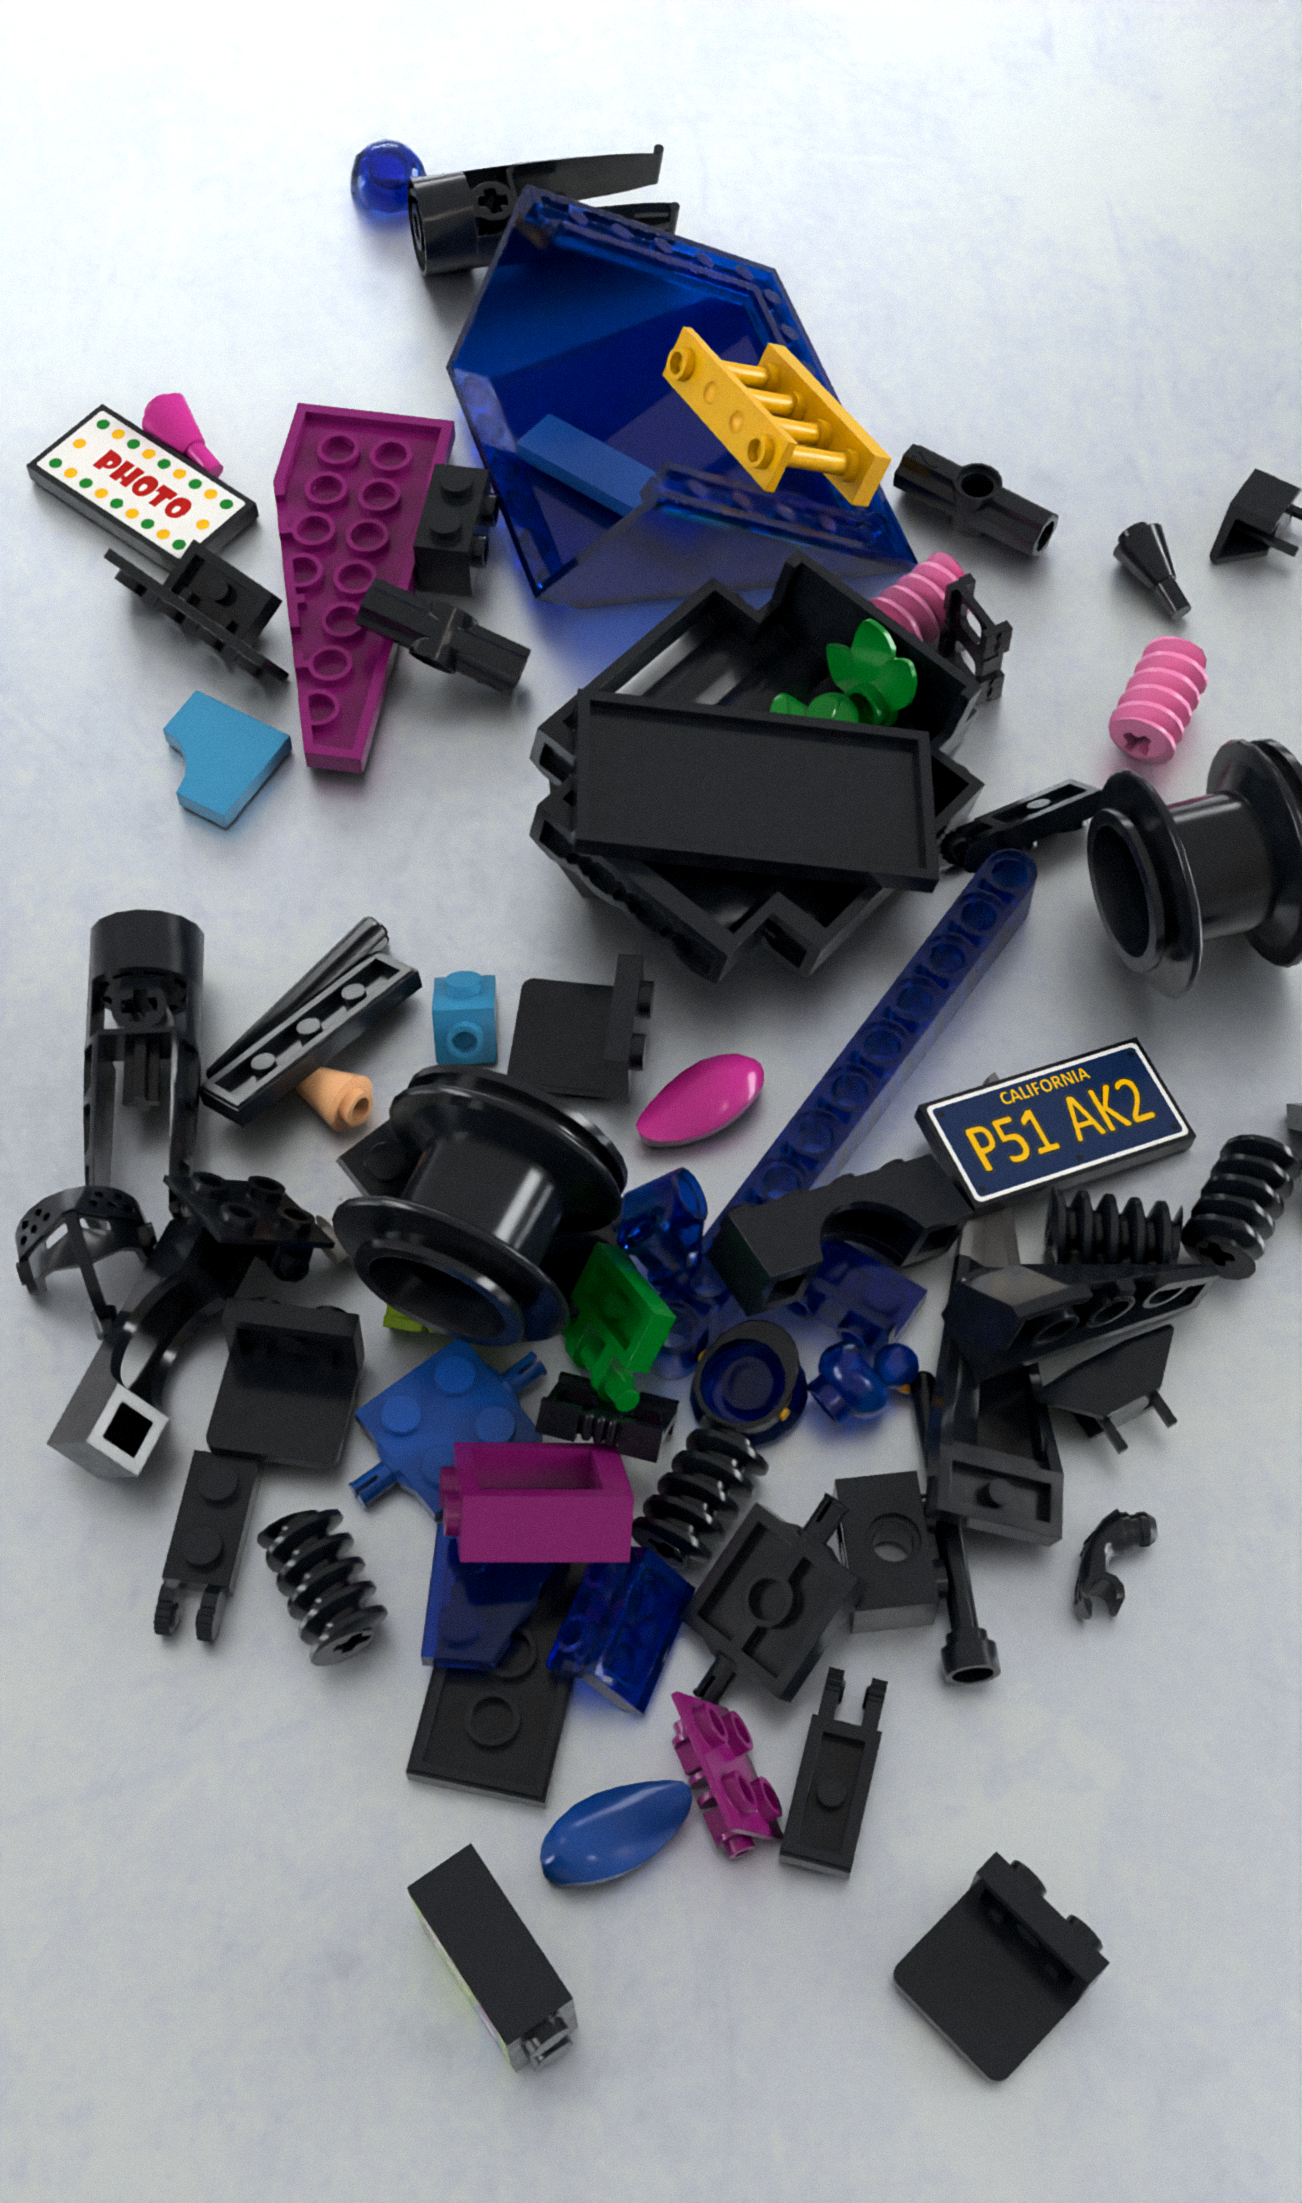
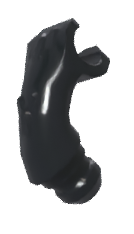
(1110, 1538)

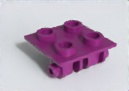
(714, 1750)

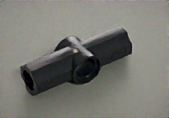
(975, 500)
(442, 636)

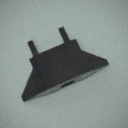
(1257, 519)
(1115, 1386)

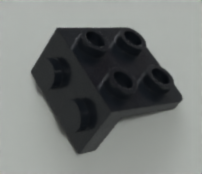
(583, 1033)
(286, 1382)
(1000, 1968)

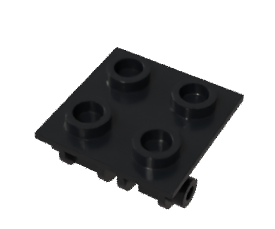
(256, 1215)

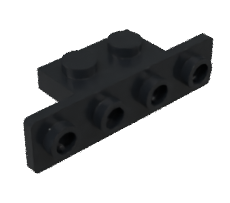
(215, 596)

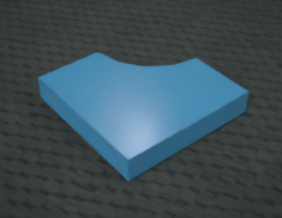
(224, 756)

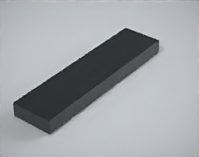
(309, 1038)

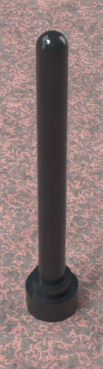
(968, 1652)

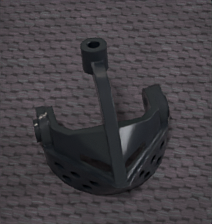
(81, 1245)

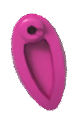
(701, 1101)

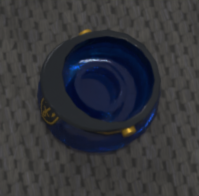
(751, 1381)

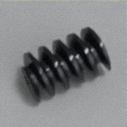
(1241, 1204)
(1111, 1234)
(697, 1493)
(322, 1584)

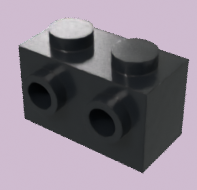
(455, 530)

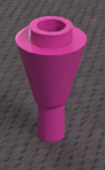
(172, 423)

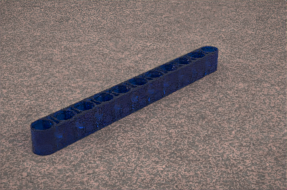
(863, 1079)

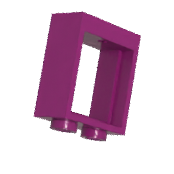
(537, 1503)

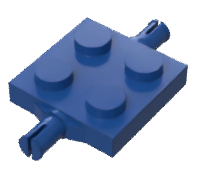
(431, 1408)

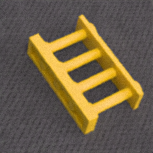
(778, 419)

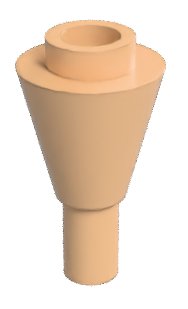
(338, 1097)

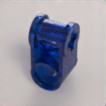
(665, 1228)

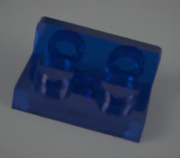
(859, 1298)
(622, 1628)

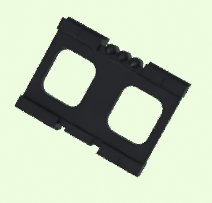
(959, 636)
(577, 1409)

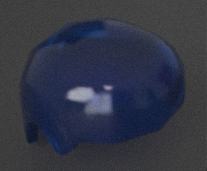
(382, 175)

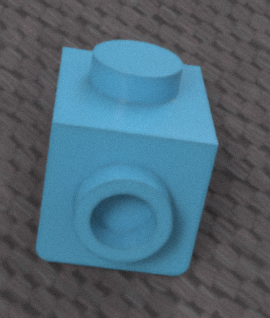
(465, 1018)

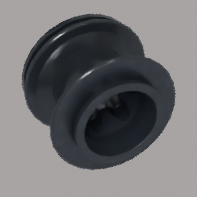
(1201, 864)
(479, 1212)

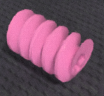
(919, 597)
(1159, 700)

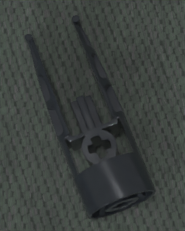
(464, 213)
(153, 970)

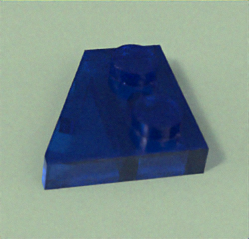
(476, 1607)

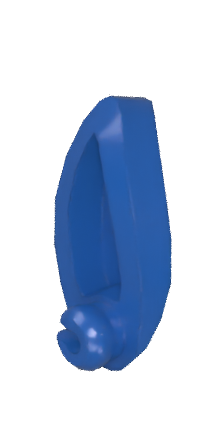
(613, 1832)

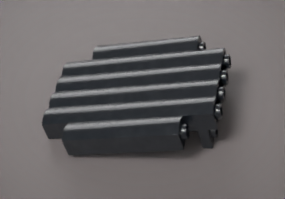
(739, 657)

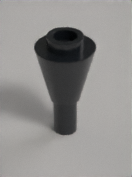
(1147, 556)

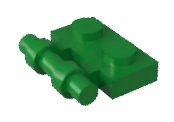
(617, 1326)

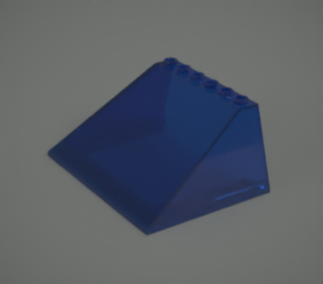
(582, 330)

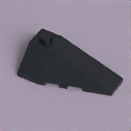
(1050, 1309)

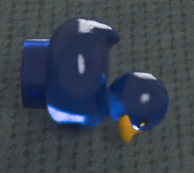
(850, 1385)

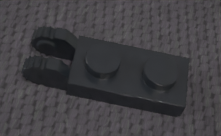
(1021, 824)
(208, 1540)
(833, 1782)

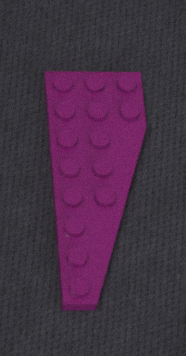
(348, 514)

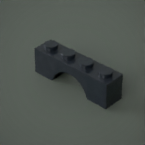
(775, 1248)
(118, 1403)

